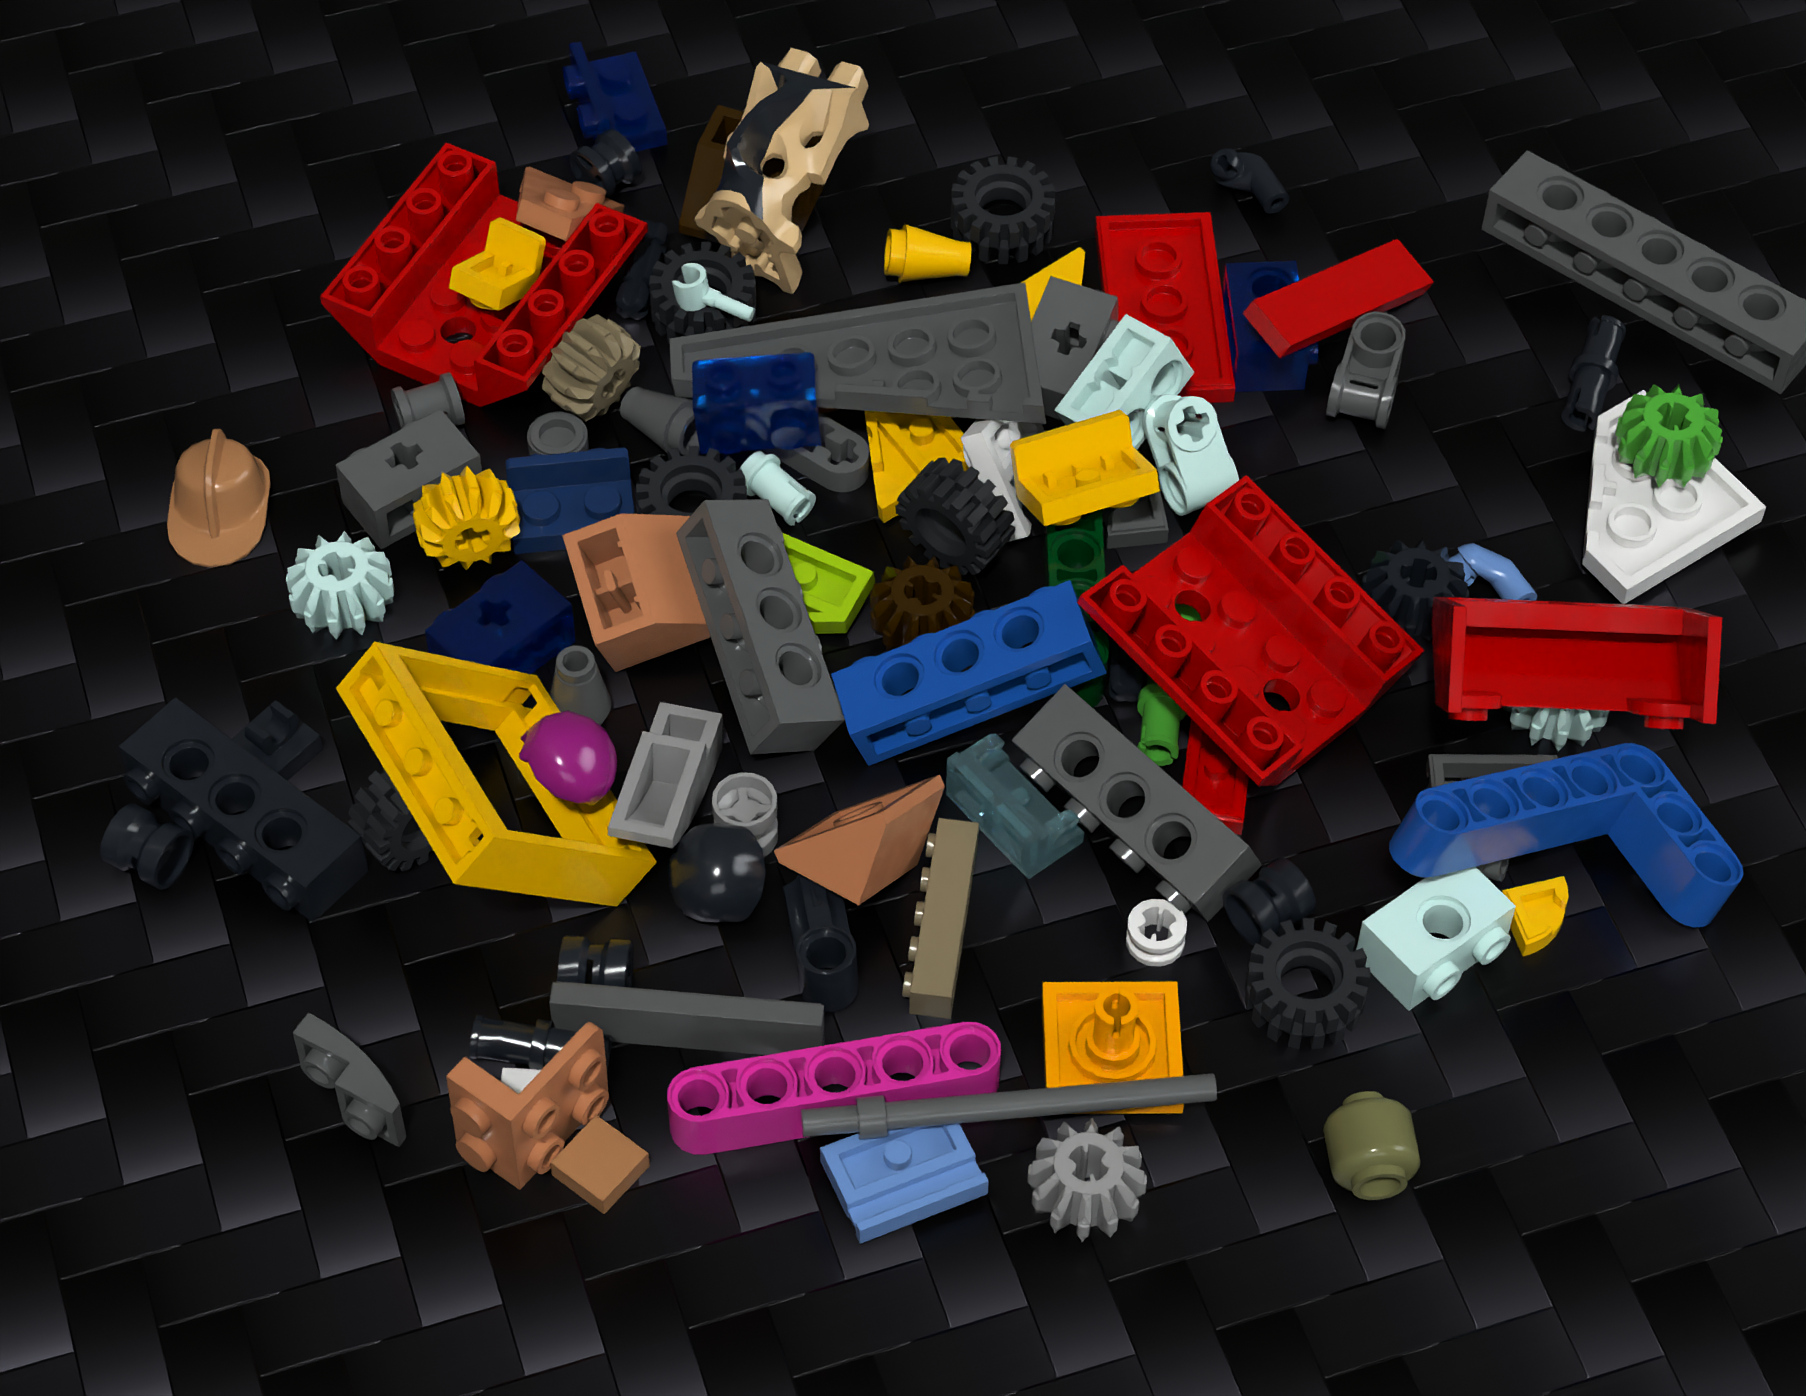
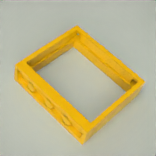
(399, 706)

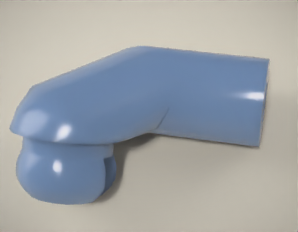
(1496, 570)

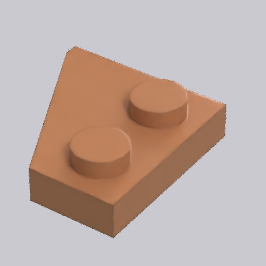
(557, 204)

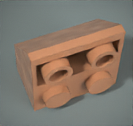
(635, 587)

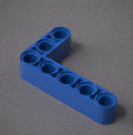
(1573, 799)

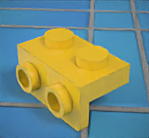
(1081, 469)

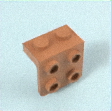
(528, 1129)

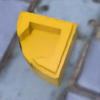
(1537, 913)

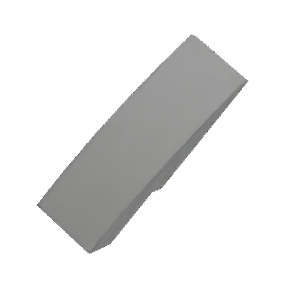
(668, 776)

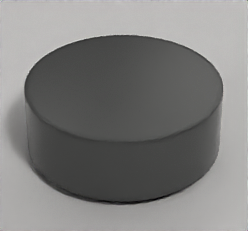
(557, 434)

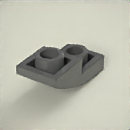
(361, 1089)

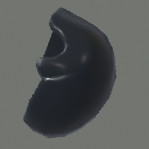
(717, 873)

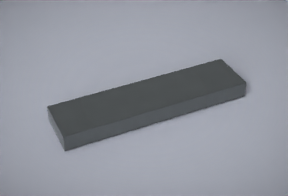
(688, 1018)

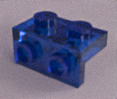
(756, 403)

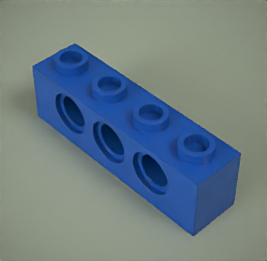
(999, 681)

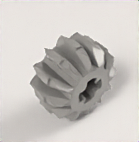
(1112, 1183)

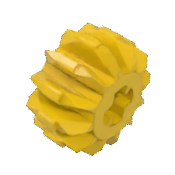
(466, 518)

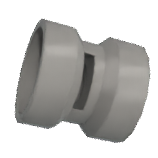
(750, 803)

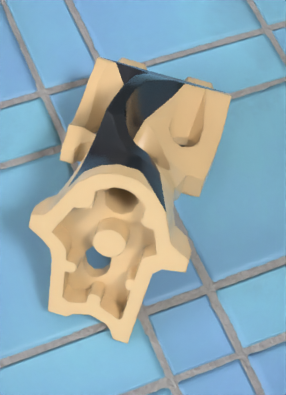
(780, 118)

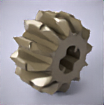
(591, 367)

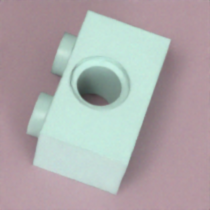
(1419, 965)

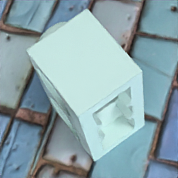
(1126, 375)

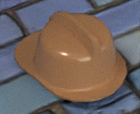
(217, 502)

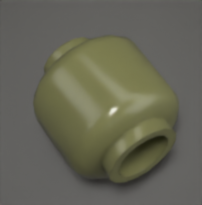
(1371, 1146)

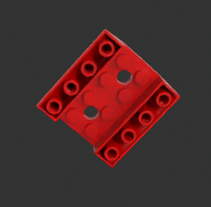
(400, 299)
(1271, 622)

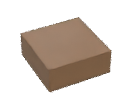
(600, 1164)

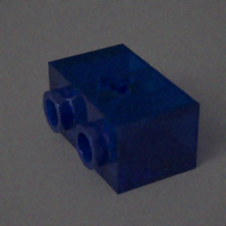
(508, 624)

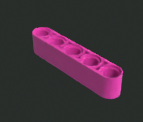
(801, 1074)

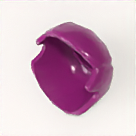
(571, 756)

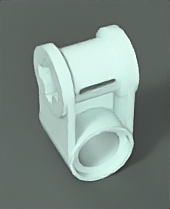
(1189, 452)

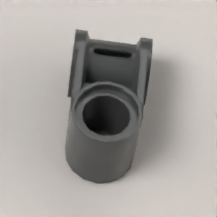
(1369, 369)

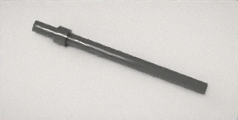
(874, 1116)

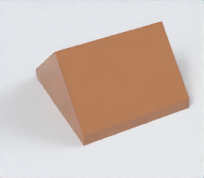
(867, 843)

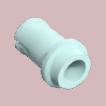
(771, 482)

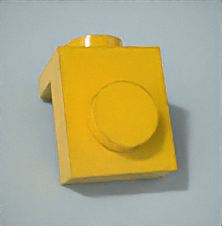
(503, 270)

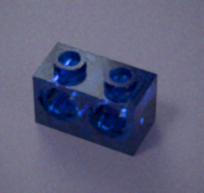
(1253, 360)

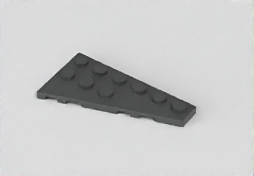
(918, 356)

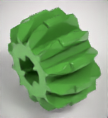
(1668, 436)

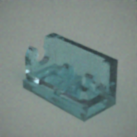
(1010, 807)

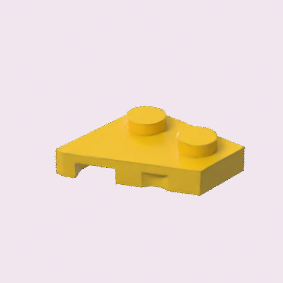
(903, 447)

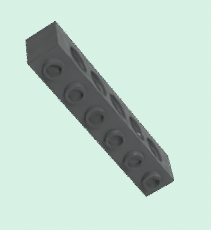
(1650, 270)

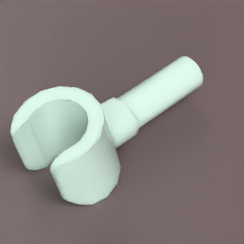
(697, 294)

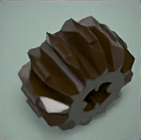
(918, 602)

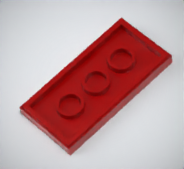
(1171, 281)

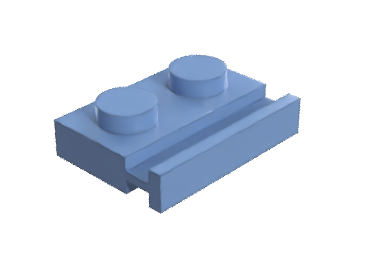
(902, 1176)

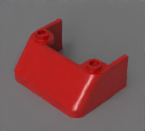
(1576, 657)

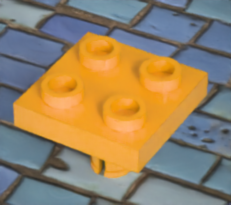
(1111, 1035)

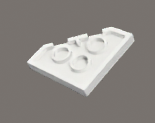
(1649, 532)

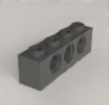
(760, 626)
(1072, 730)

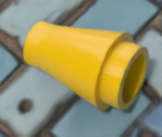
(923, 255)

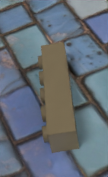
(941, 918)

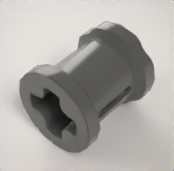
(426, 399)

